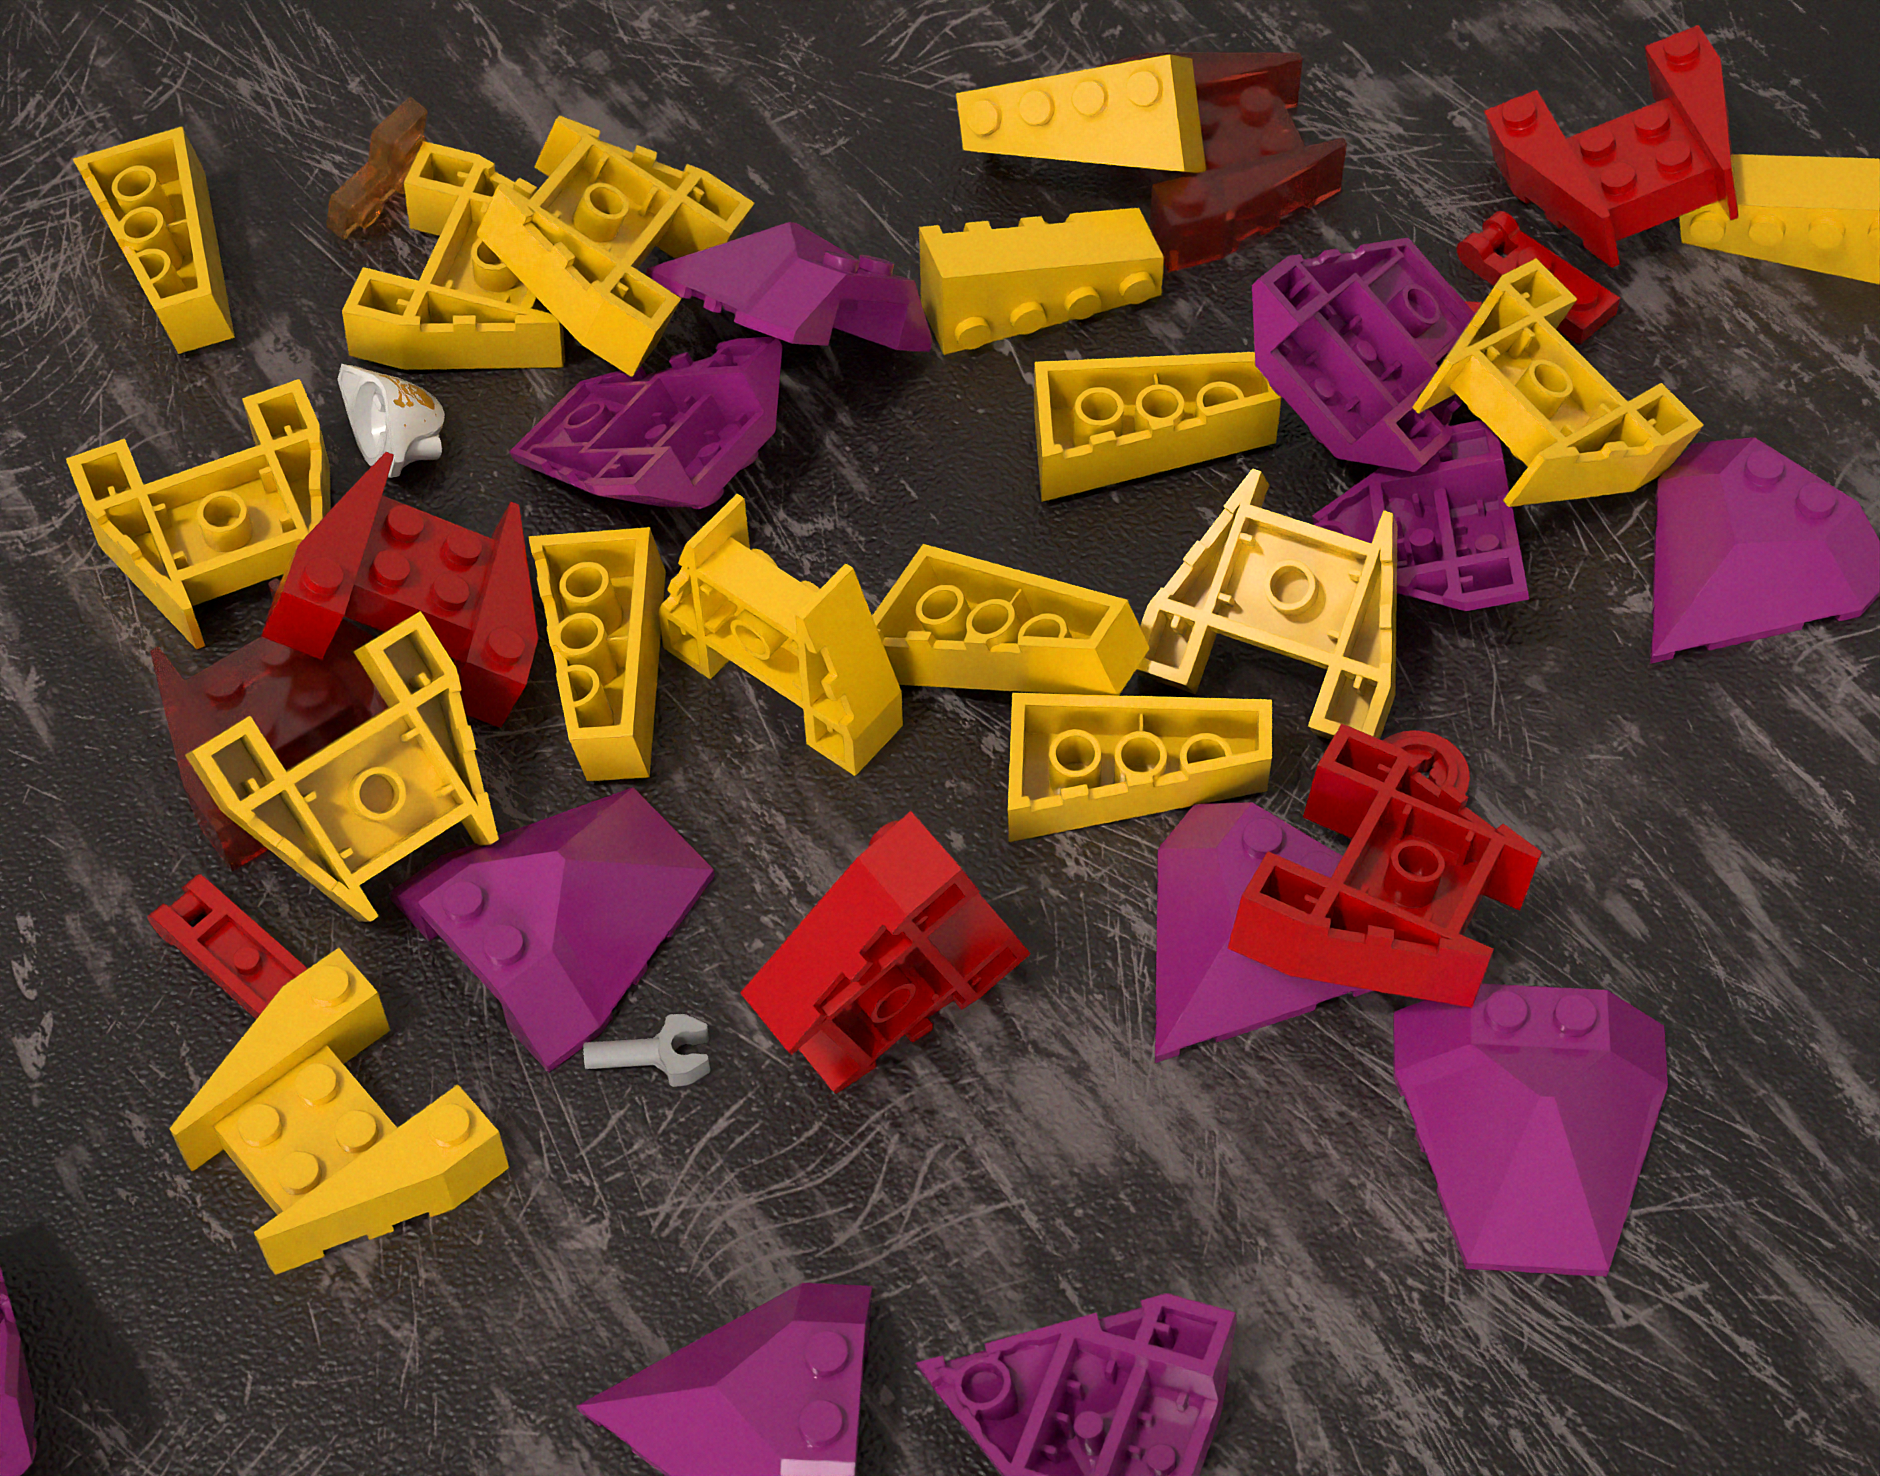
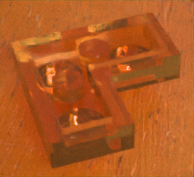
(391, 155)

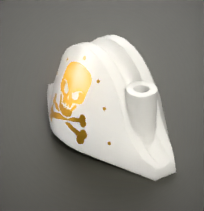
(391, 417)

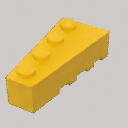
(1109, 115)
(1798, 214)
(164, 224)
(1034, 275)
(1146, 416)
(1005, 629)
(605, 641)
(1129, 757)

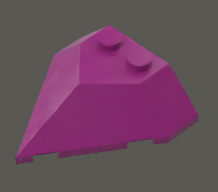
(1451, 523)
(1753, 549)
(1201, 878)
(1097, 1393)
(755, 1395)

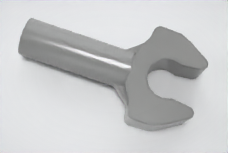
(656, 1051)

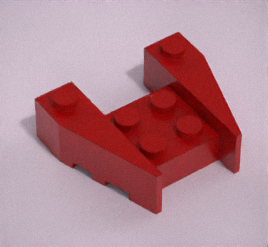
(1632, 167)
(391, 561)
(1400, 891)
(882, 956)

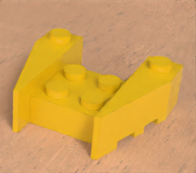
(595, 227)
(467, 301)
(1552, 402)
(217, 521)
(1290, 594)
(788, 634)
(370, 790)
(315, 1134)

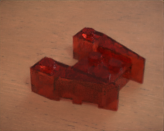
(1251, 158)
(290, 697)

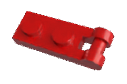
(1501, 231)
(226, 945)

